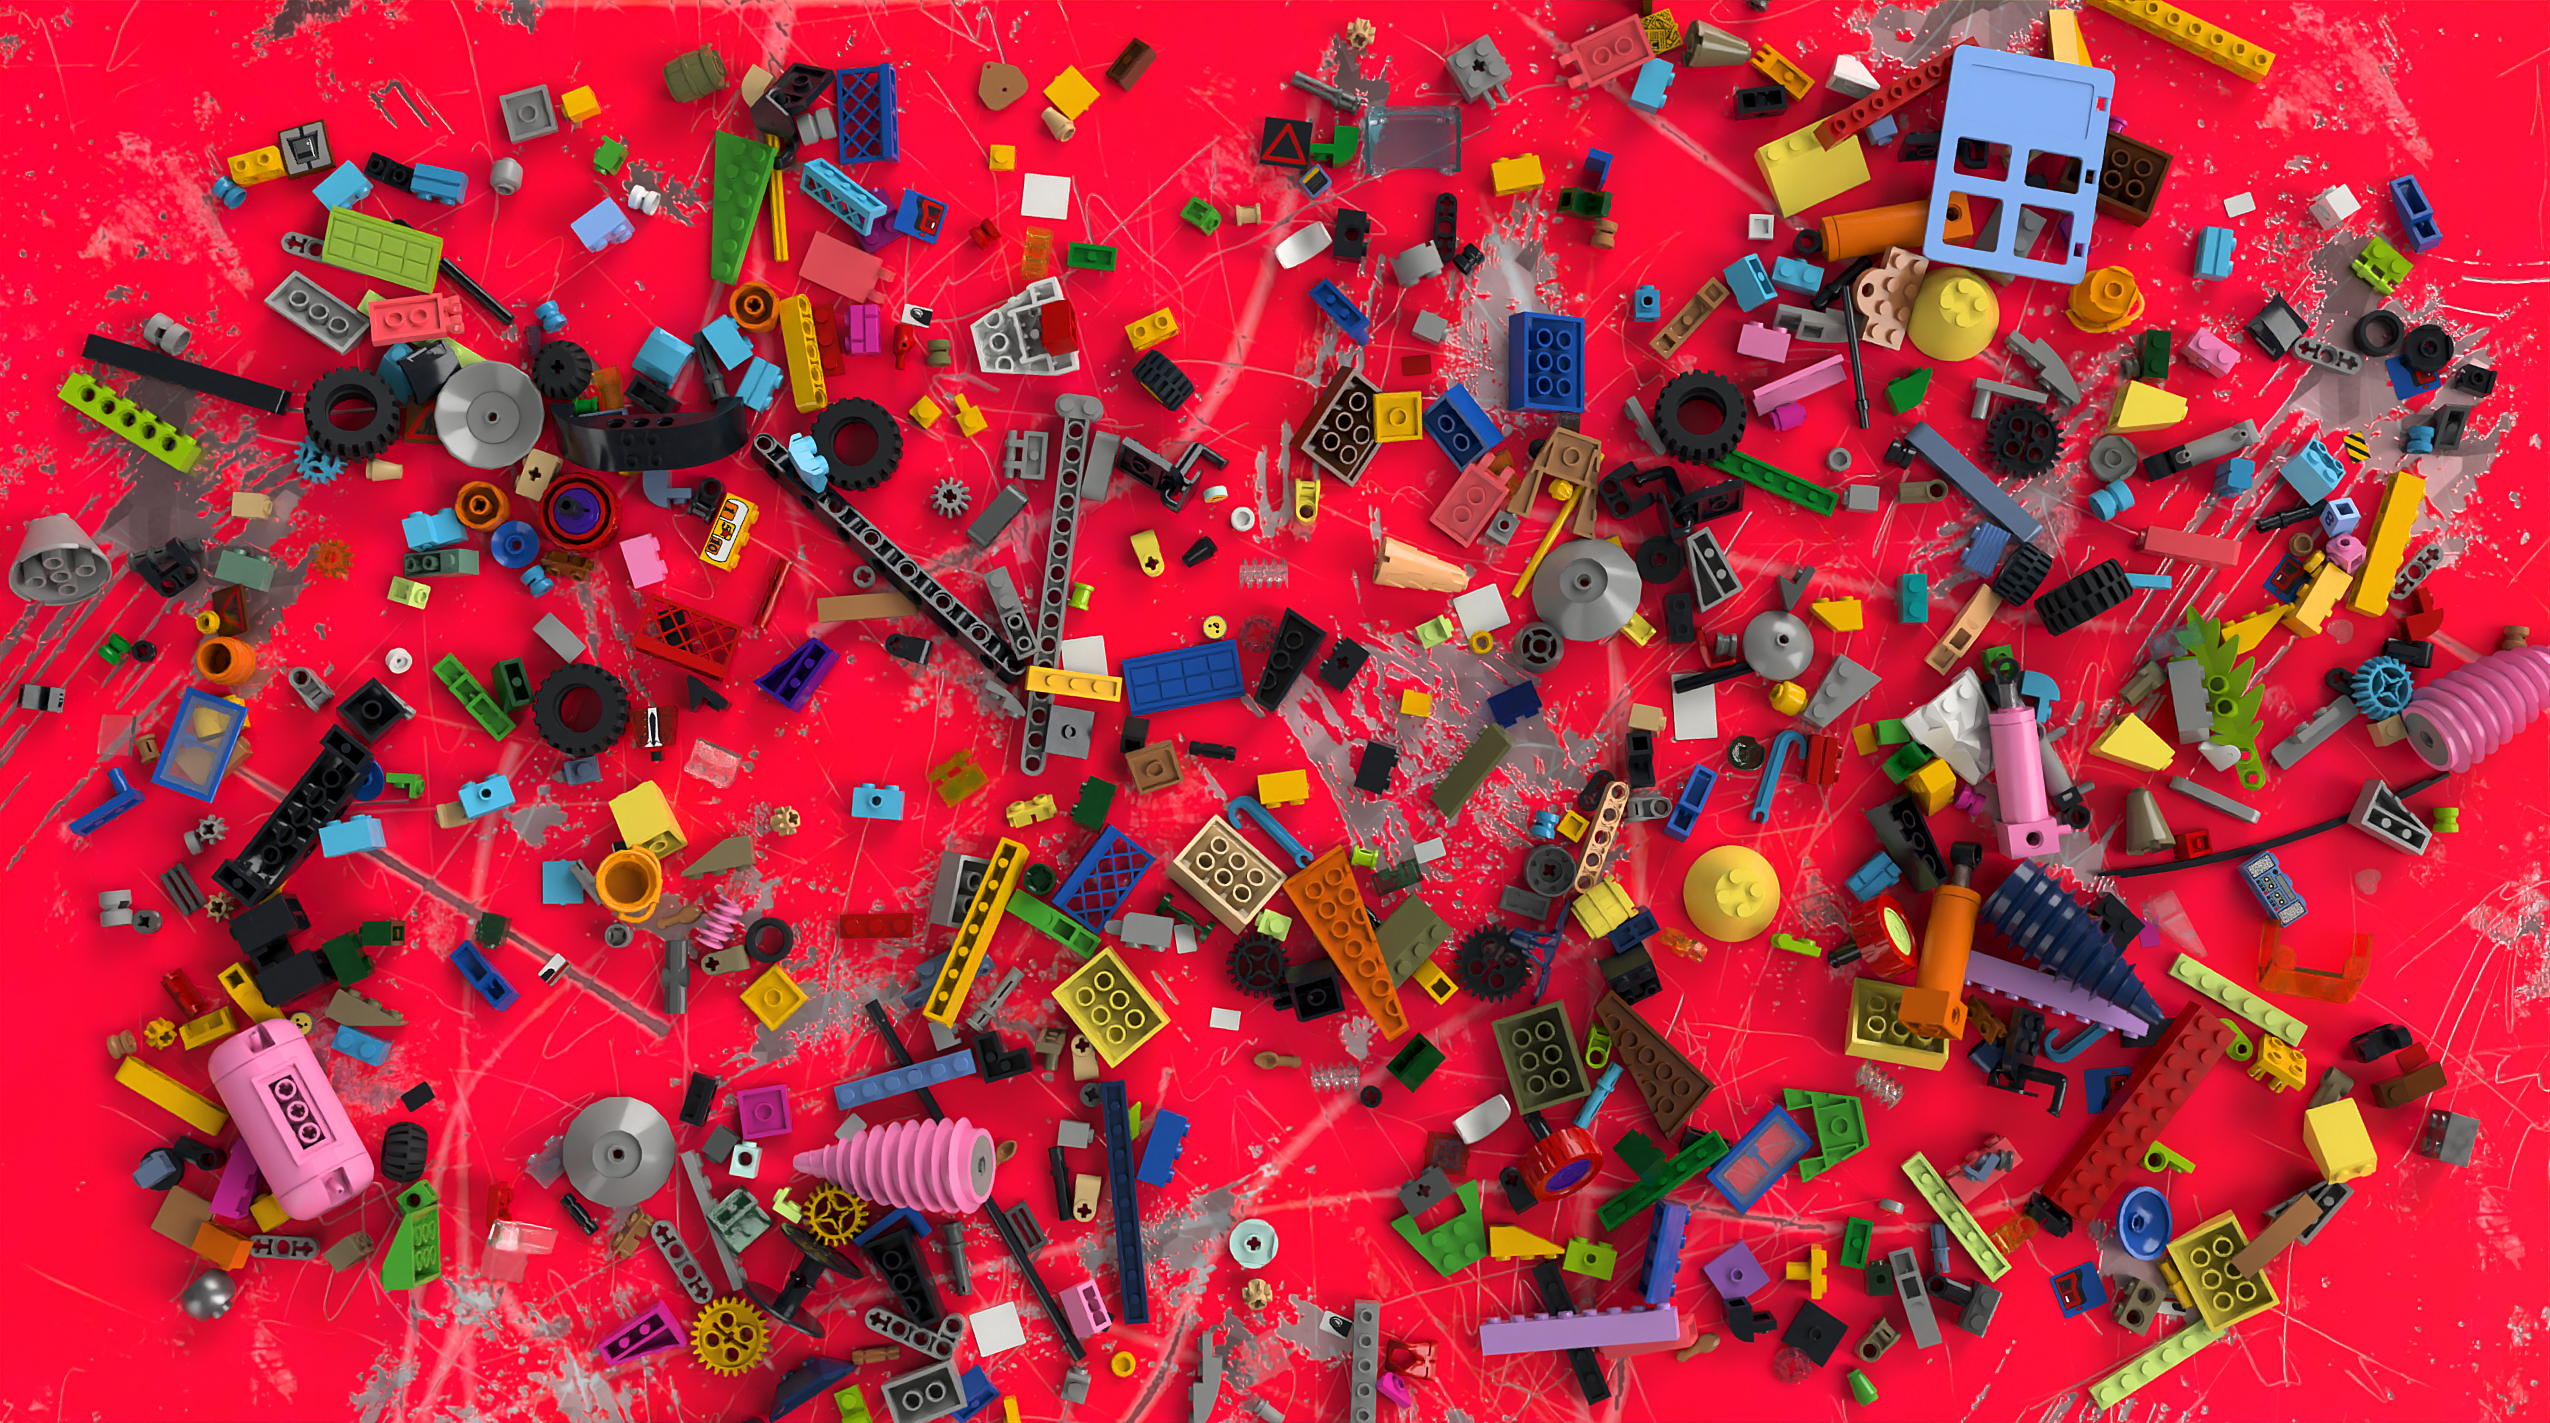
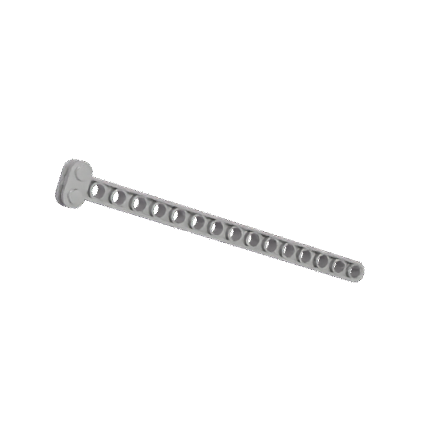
(1077, 411)

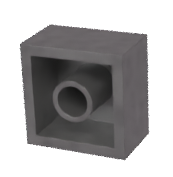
(2449, 1137)

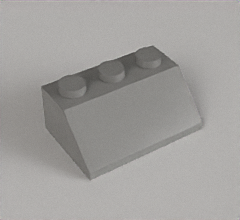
(2027, 232)
(956, 888)
(925, 1392)

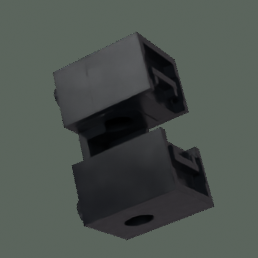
(265, 936)

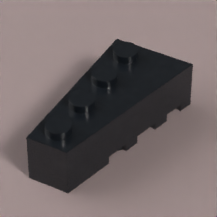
(1291, 653)
(1909, 841)
(908, 1274)

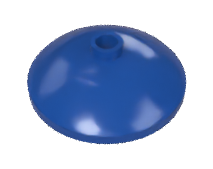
(2144, 1223)

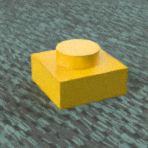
(1002, 157)
(925, 412)
(1572, 826)

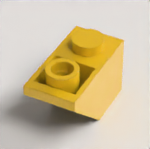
(1840, 615)
(1434, 981)

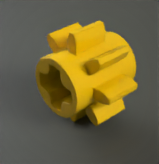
(160, 1033)

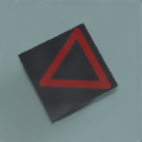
(1286, 143)

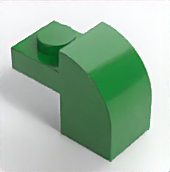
(1341, 151)
(1905, 760)

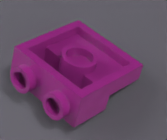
(882, 228)

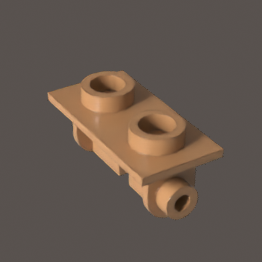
(624, 1240)

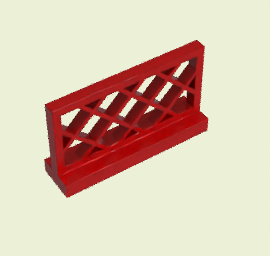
(680, 657)

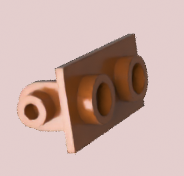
(557, 564)
(1983, 1019)

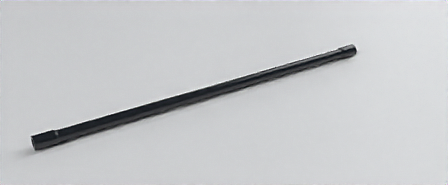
(1069, 1339)

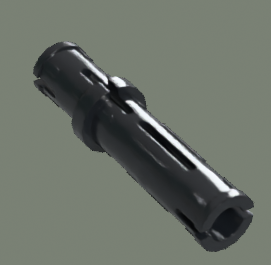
(1832, 290)
(2282, 519)
(1061, 1183)

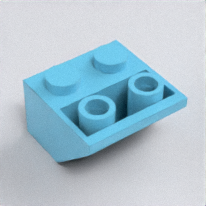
(2313, 471)

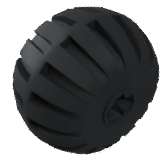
(571, 379)
(404, 1152)

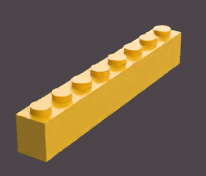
(976, 933)

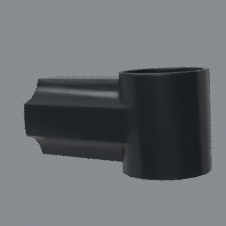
(2414, 653)
(198, 1153)
(1948, 1289)

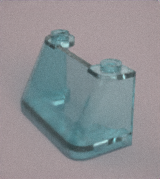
(1412, 138)

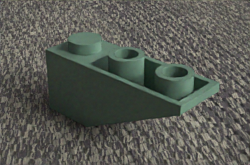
(441, 563)

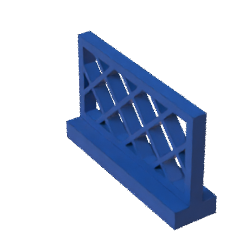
(887, 112)
(1085, 867)

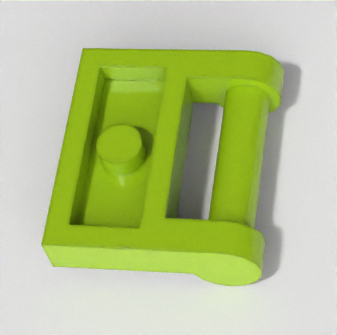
(1801, 946)

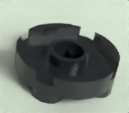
(2415, 355)
(1668, 549)

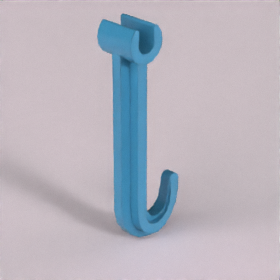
(1773, 770)
(1271, 825)
(2073, 1047)

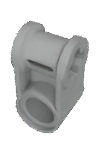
(314, 690)
(1645, 808)

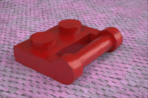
(498, 1203)

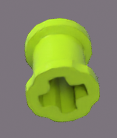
(1081, 596)
(1364, 857)

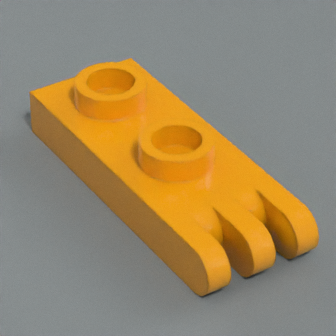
(1782, 72)

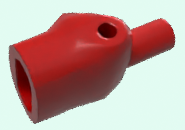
(902, 343)

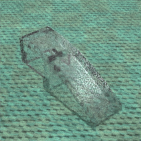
(522, 1237)

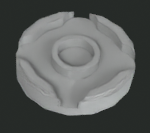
(2112, 458)

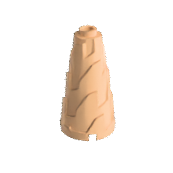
(1406, 566)

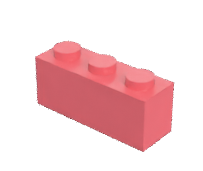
(1967, 1190)

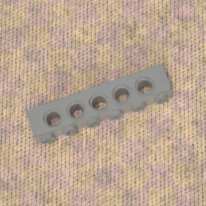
(1364, 1361)

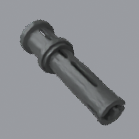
(1300, 80)
(712, 378)
(161, 554)
(956, 1246)

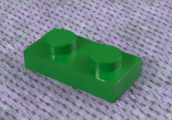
(1092, 257)
(1856, 1242)

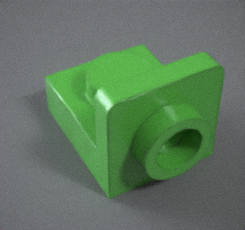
(1201, 215)
(402, 780)

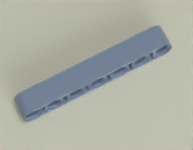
(1973, 483)

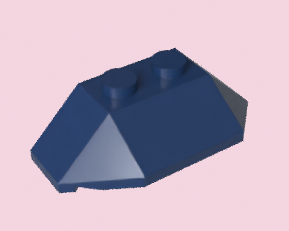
(807, 1382)

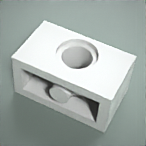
(2334, 206)

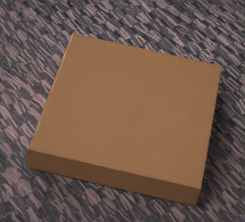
(1154, 767)
(182, 1215)

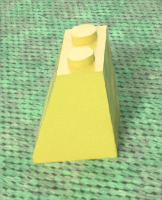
(2144, 409)
(2133, 745)
(648, 820)
(2339, 1141)

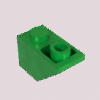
(1907, 393)

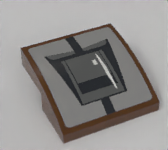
(306, 149)

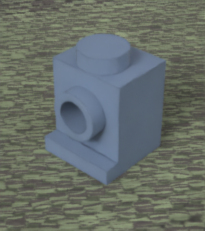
(153, 1170)

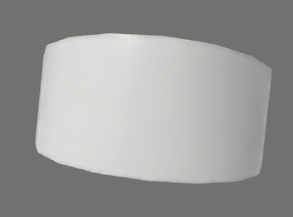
(1303, 245)
(2219, 755)
(1483, 1119)

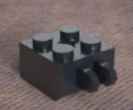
(1309, 990)

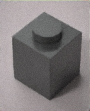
(720, 1144)

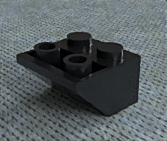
(1631, 974)

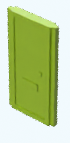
(382, 249)

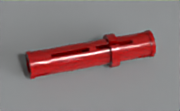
(773, 593)

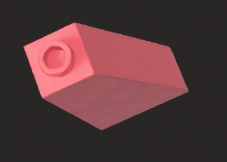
(2189, 547)
(1687, 1337)

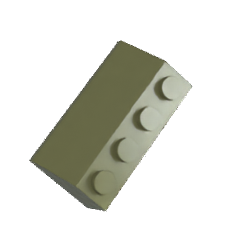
(1472, 769)
(1409, 937)

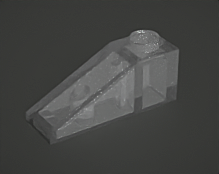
(2169, 917)

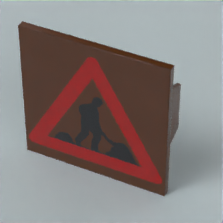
(420, 422)
(231, 610)

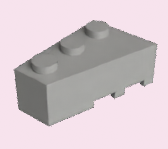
(1837, 690)

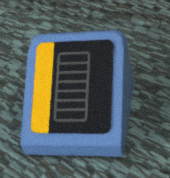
(1315, 181)

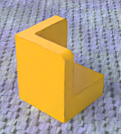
(1415, 704)

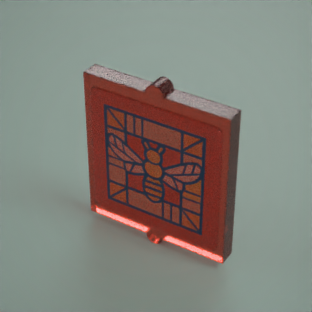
(1446, 1151)

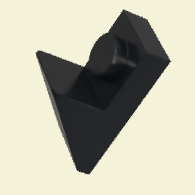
(700, 692)

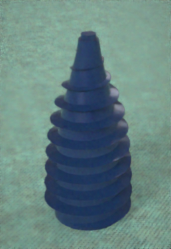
(2066, 939)

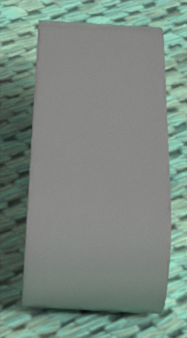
(1100, 466)

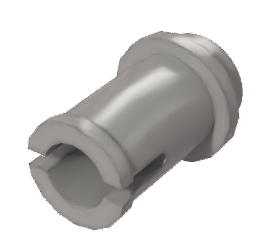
(1267, 1412)

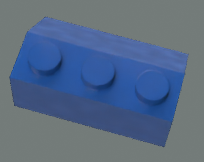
(1461, 427)

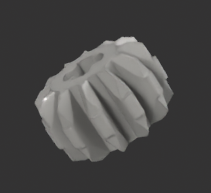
(944, 503)

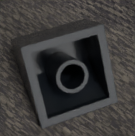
(370, 712)

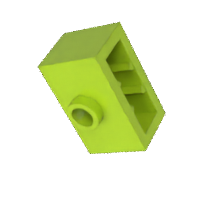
(1589, 1258)

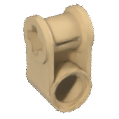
(1084, 1061)
(1086, 1192)

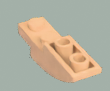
(1964, 630)

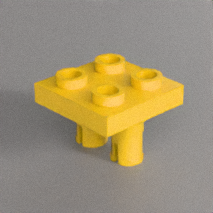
(2281, 1061)
(1811, 1271)

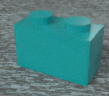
(1912, 599)

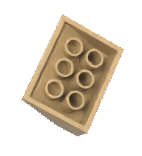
(1226, 874)

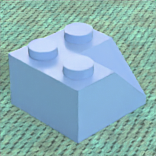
(602, 226)

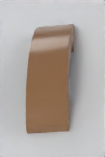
(1689, 318)

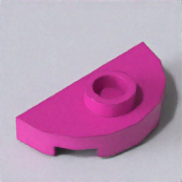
(1395, 1389)

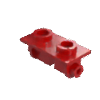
(184, 993)

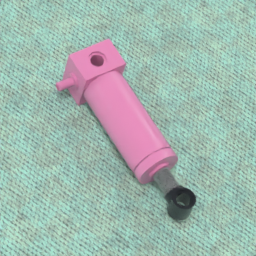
(2019, 773)

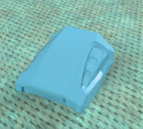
(663, 357)
(809, 468)

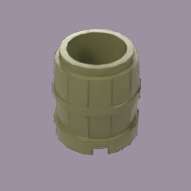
(695, 74)

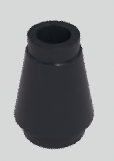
(1200, 551)

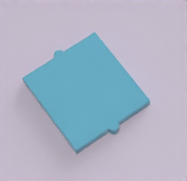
(560, 883)

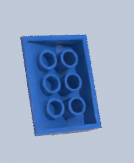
(1546, 363)
(1662, 1251)

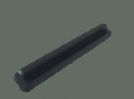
(476, 291)
(1712, 677)

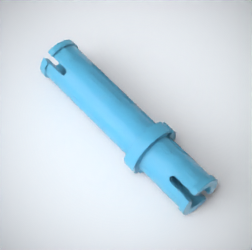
(1597, 1097)

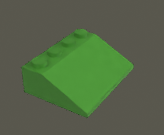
(414, 1252)

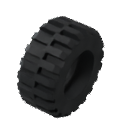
(346, 386)
(1706, 388)
(889, 443)
(2083, 597)
(550, 701)

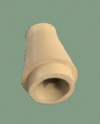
(1059, 125)
(383, 470)

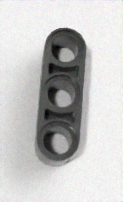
(997, 516)

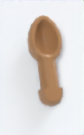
(685, 916)
(1270, 1060)
(1005, 1151)
(1704, 1344)

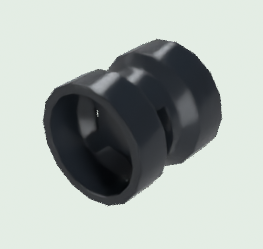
(1468, 259)
(1900, 454)

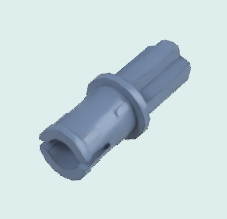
(1939, 1248)

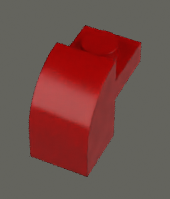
(2425, 621)

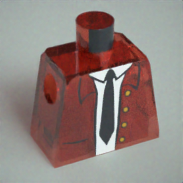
(655, 729)

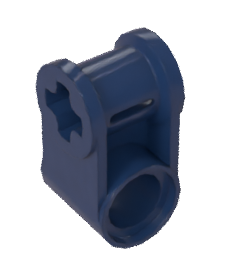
(1986, 1055)

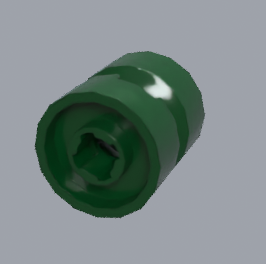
(1040, 879)

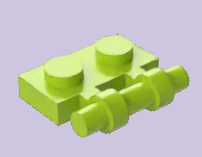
(2385, 261)

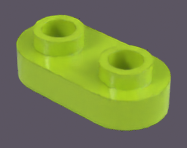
(2232, 1050)

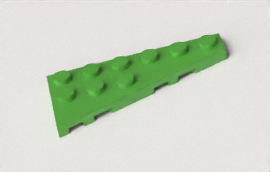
(739, 188)

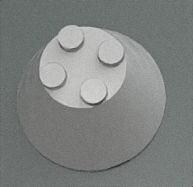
(58, 563)

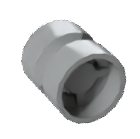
(816, 126)
(170, 336)
(115, 908)

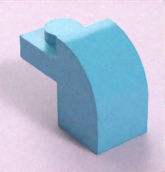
(2041, 689)

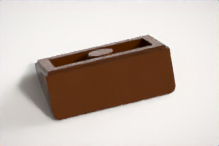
(1131, 64)

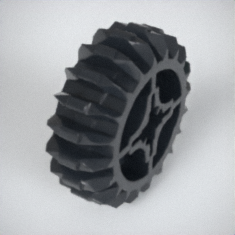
(1246, 979)

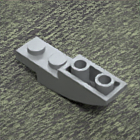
(1814, 325)
(2053, 372)
(1011, 613)
(1915, 1297)
(1205, 1390)

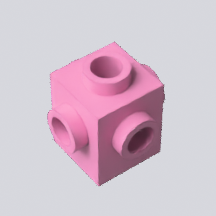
(2345, 552)

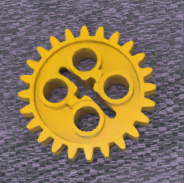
(743, 1317)

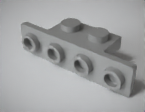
(2313, 732)

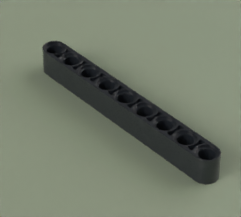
(186, 374)

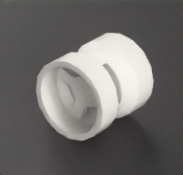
(644, 200)

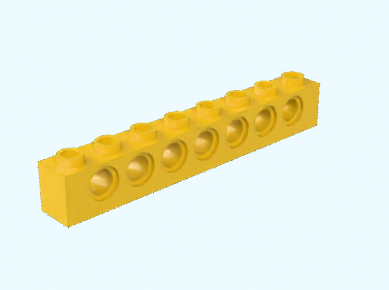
(2192, 35)

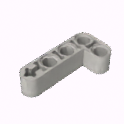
(909, 1336)

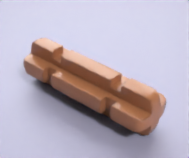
(876, 1354)

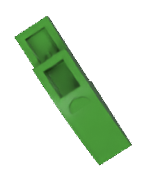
(1053, 923)

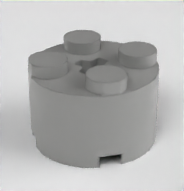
(1417, 263)

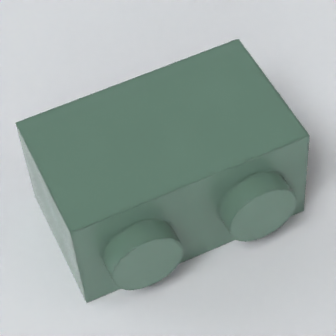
(249, 571)

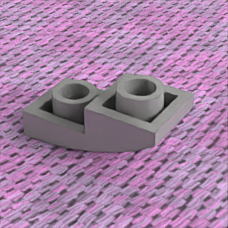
(559, 637)
(1013, 706)

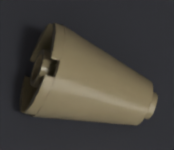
(1713, 47)
(2145, 825)

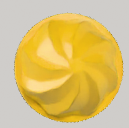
(1561, 489)

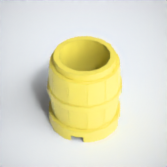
(1603, 908)

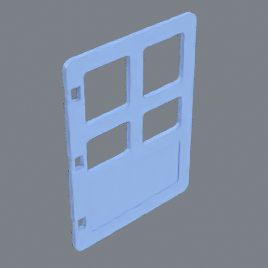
(2027, 107)

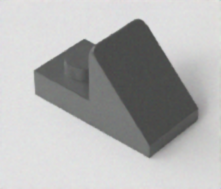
(2450, 426)
(1790, 592)

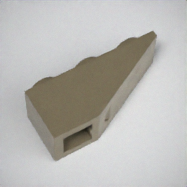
(728, 854)
(354, 1010)

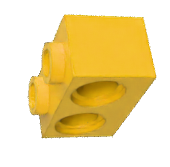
(257, 166)
(1152, 330)

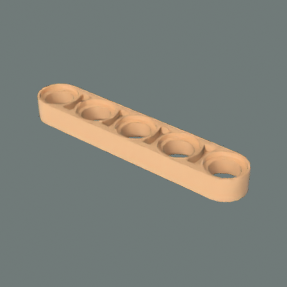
(1609, 828)

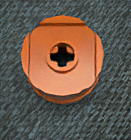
(213, 657)

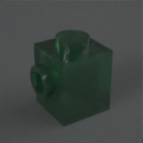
(493, 930)
(1877, 1278)

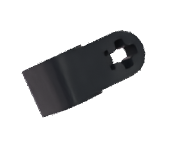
(1621, 496)
(174, 573)
(2380, 1041)

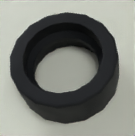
(2394, 323)
(751, 941)

